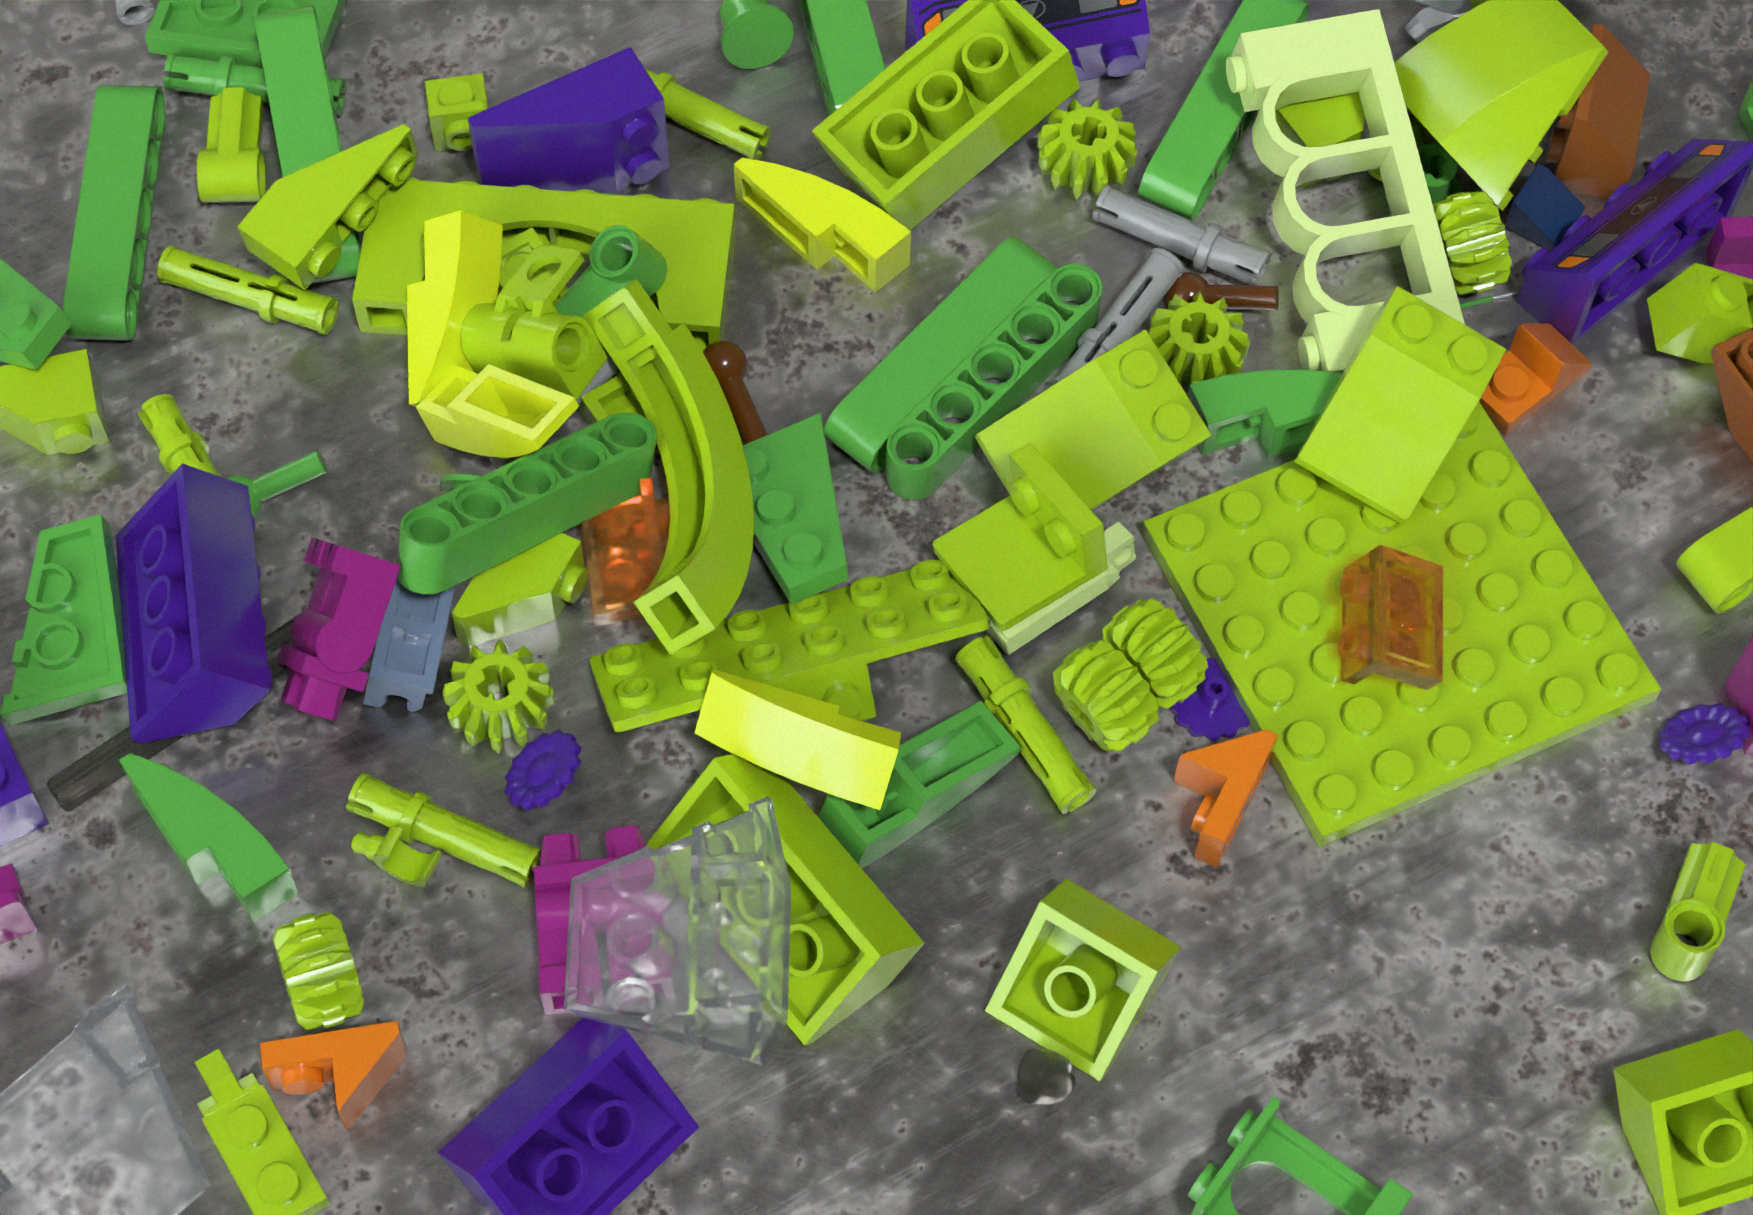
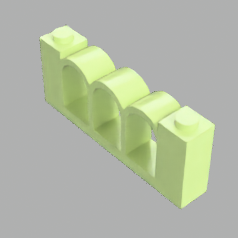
(1321, 62)

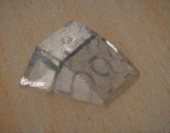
(688, 939)
(97, 1126)

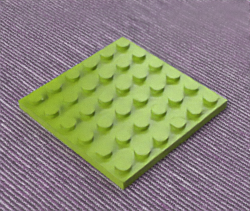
(1523, 630)

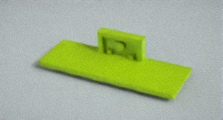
(803, 647)

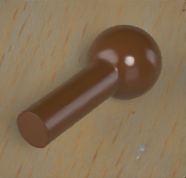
(1236, 296)
(730, 368)

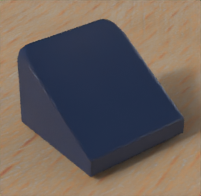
(1544, 209)

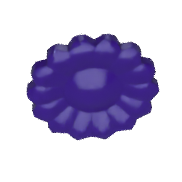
(1211, 709)
(1704, 733)
(542, 770)

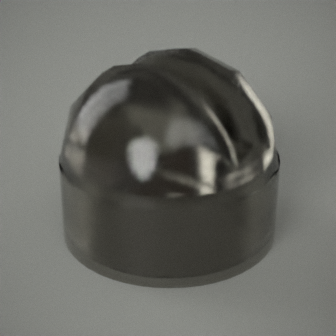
(1044, 1077)

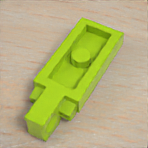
(256, 1143)

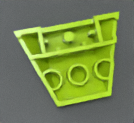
(1498, 83)

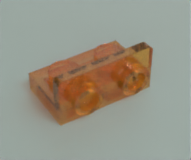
(625, 553)
(1392, 618)

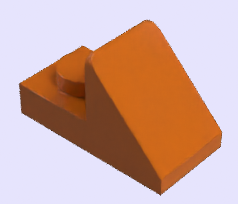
(1531, 375)
(1228, 779)
(354, 1058)

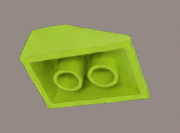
(1400, 404)
(1103, 423)

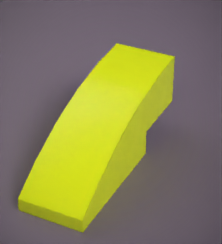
(824, 221)
(460, 272)
(493, 412)
(799, 738)

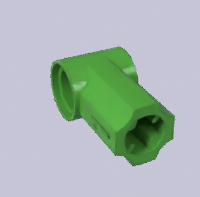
(611, 271)

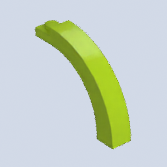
(702, 463)

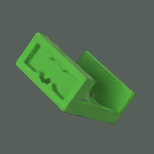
(1273, 1142)

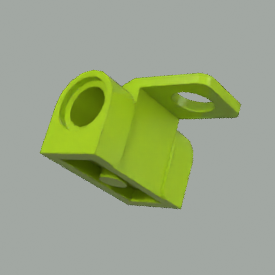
(528, 333)

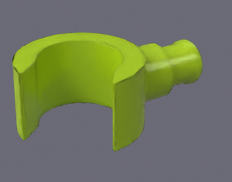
(396, 857)

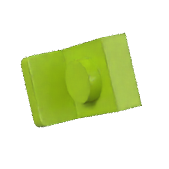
(450, 105)

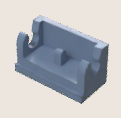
(408, 647)

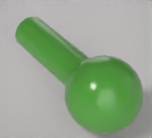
(282, 479)

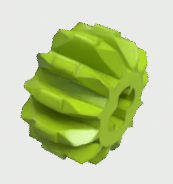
(1087, 147)
(1473, 241)
(1199, 339)
(1159, 648)
(1106, 696)
(474, 702)
(318, 970)

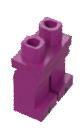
(337, 628)
(552, 881)

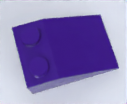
(577, 132)

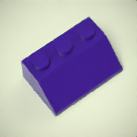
(572, 1129)

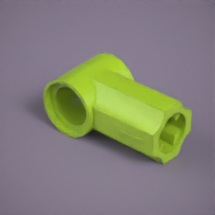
(233, 159)
(1697, 909)

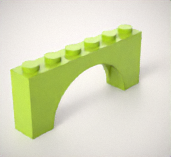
(690, 234)

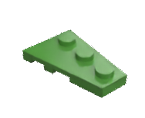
(72, 626)

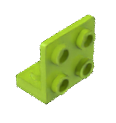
(1026, 545)

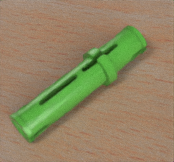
(212, 76)

